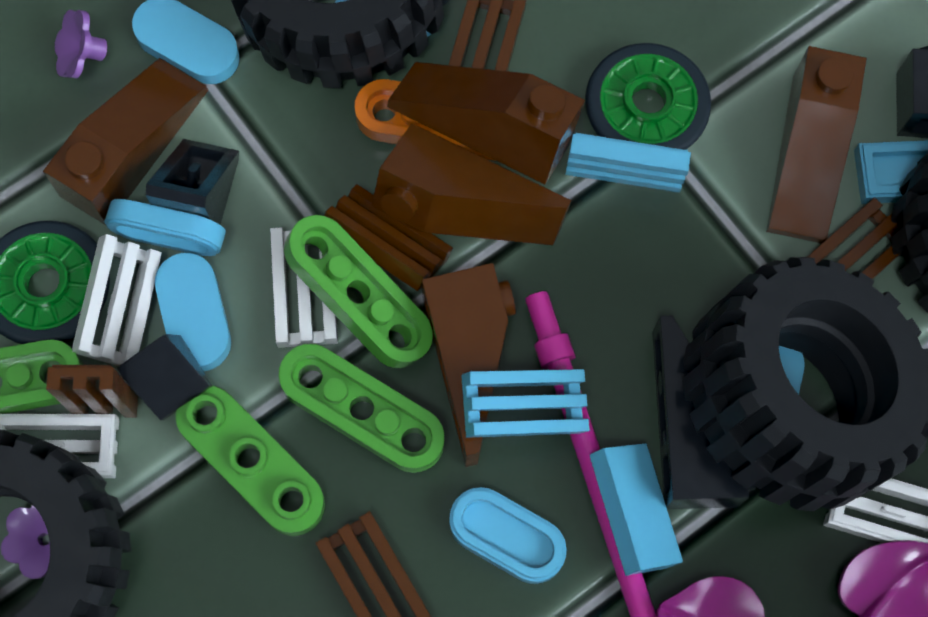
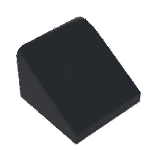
(165, 375)

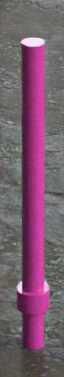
(556, 353)

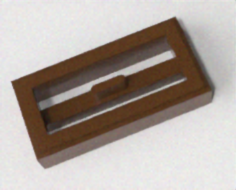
(514, 9)
(884, 227)
(390, 243)
(79, 388)
(348, 536)

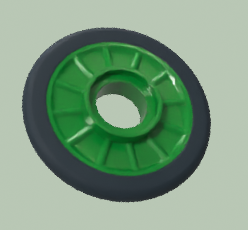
(653, 68)
(35, 248)

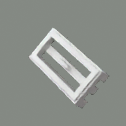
(139, 305)
(306, 334)
(105, 447)
(838, 520)

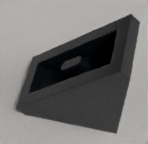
(195, 180)

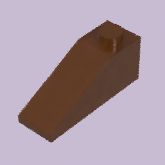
(493, 112)
(123, 138)
(815, 143)
(463, 194)
(469, 334)

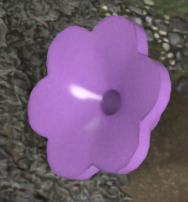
(76, 44)
(25, 543)

